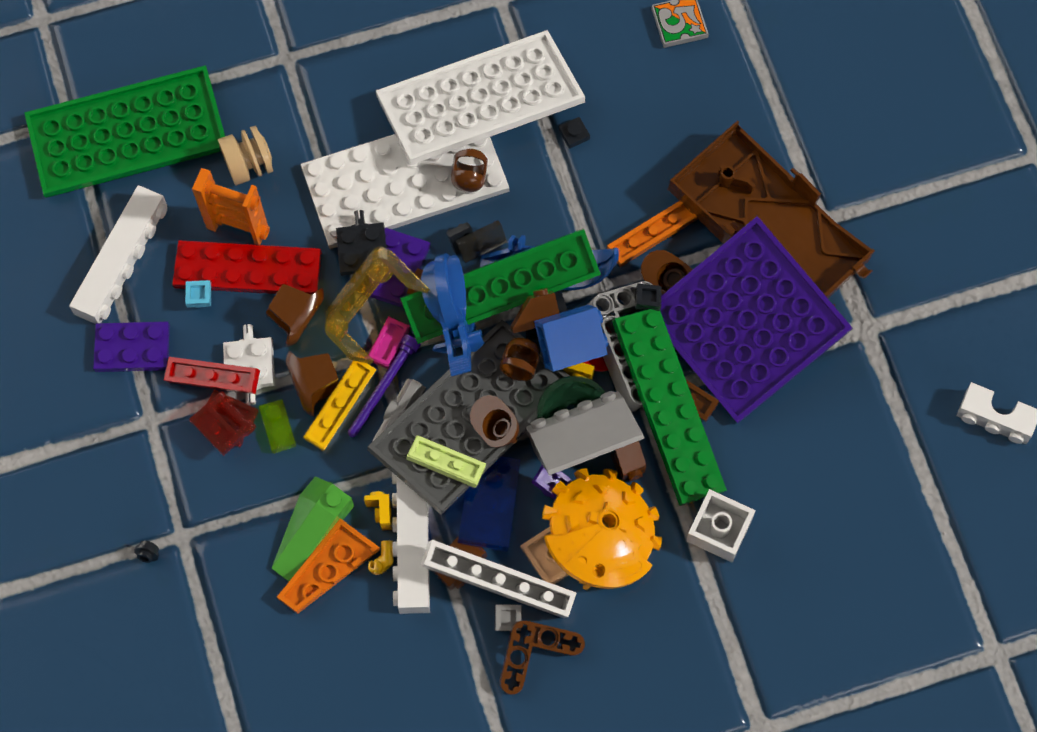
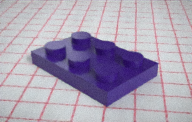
(412, 253)
(131, 346)

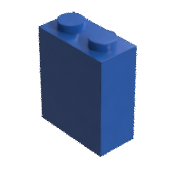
(571, 337)

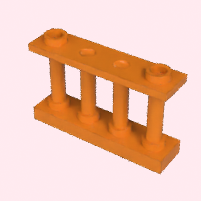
(230, 207)

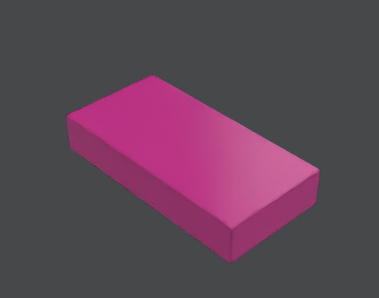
(387, 343)

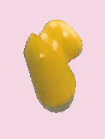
(384, 561)

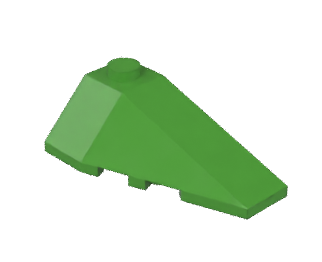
(312, 519)

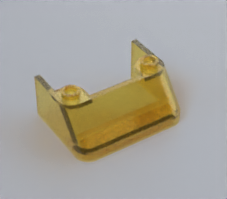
(375, 269)

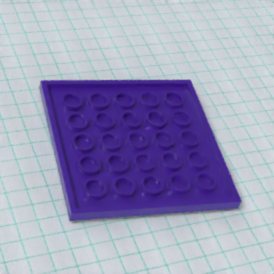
(750, 319)

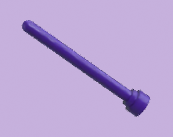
(407, 348)

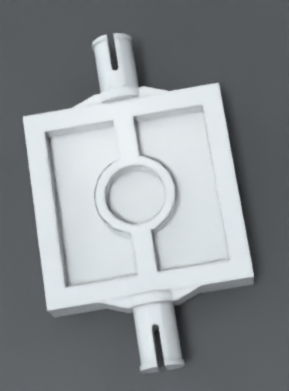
(253, 354)

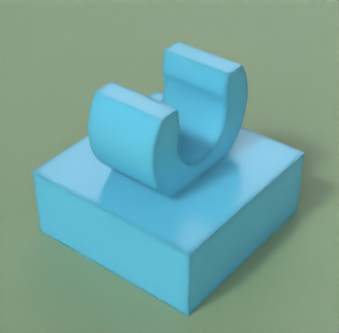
(198, 294)

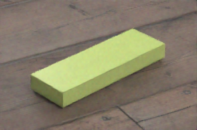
(446, 461)

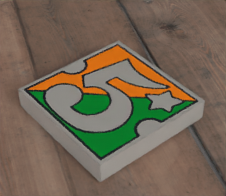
(679, 22)

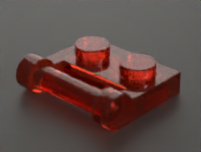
(216, 429)

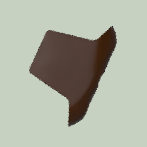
(293, 310)
(313, 379)

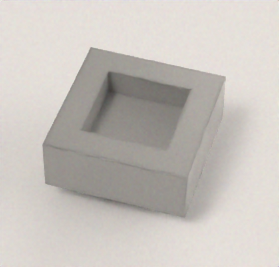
(506, 617)

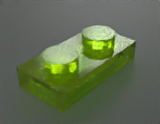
(277, 426)

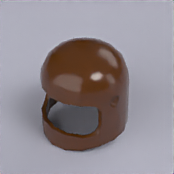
(468, 177)
(520, 359)

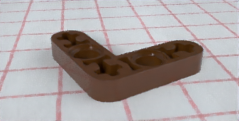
(534, 640)

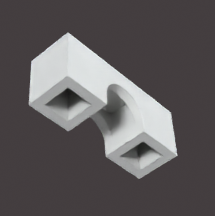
(978, 410)

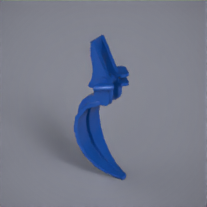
(605, 259)
(448, 306)

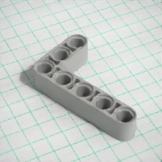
(617, 364)

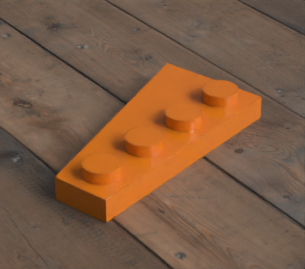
(329, 563)

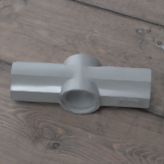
(407, 396)

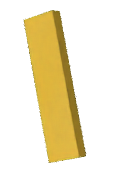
(339, 404)

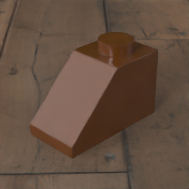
(535, 307)
(629, 461)

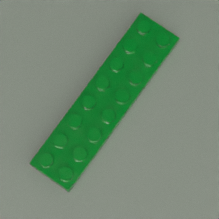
(512, 280)
(669, 406)

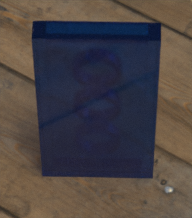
(490, 506)

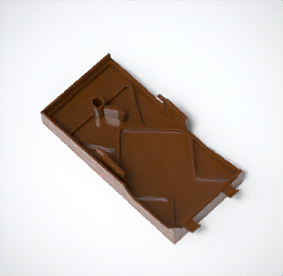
(741, 181)

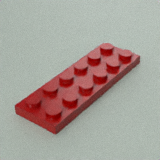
(247, 267)

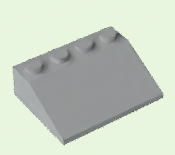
(583, 432)

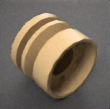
(246, 155)

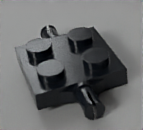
(358, 242)

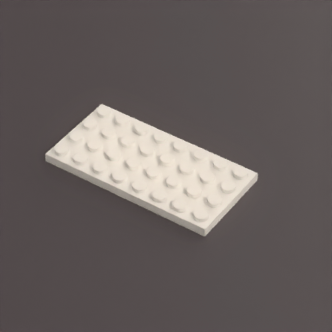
(479, 97)
(388, 188)

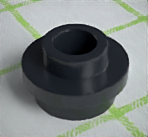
(147, 551)

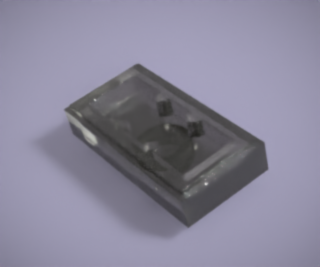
(481, 241)

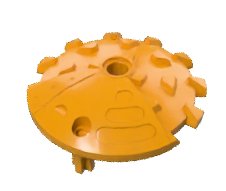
(587, 547)

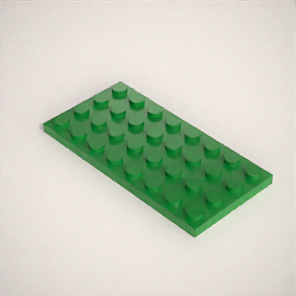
(125, 131)

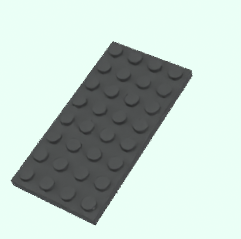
(444, 418)

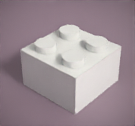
(720, 525)

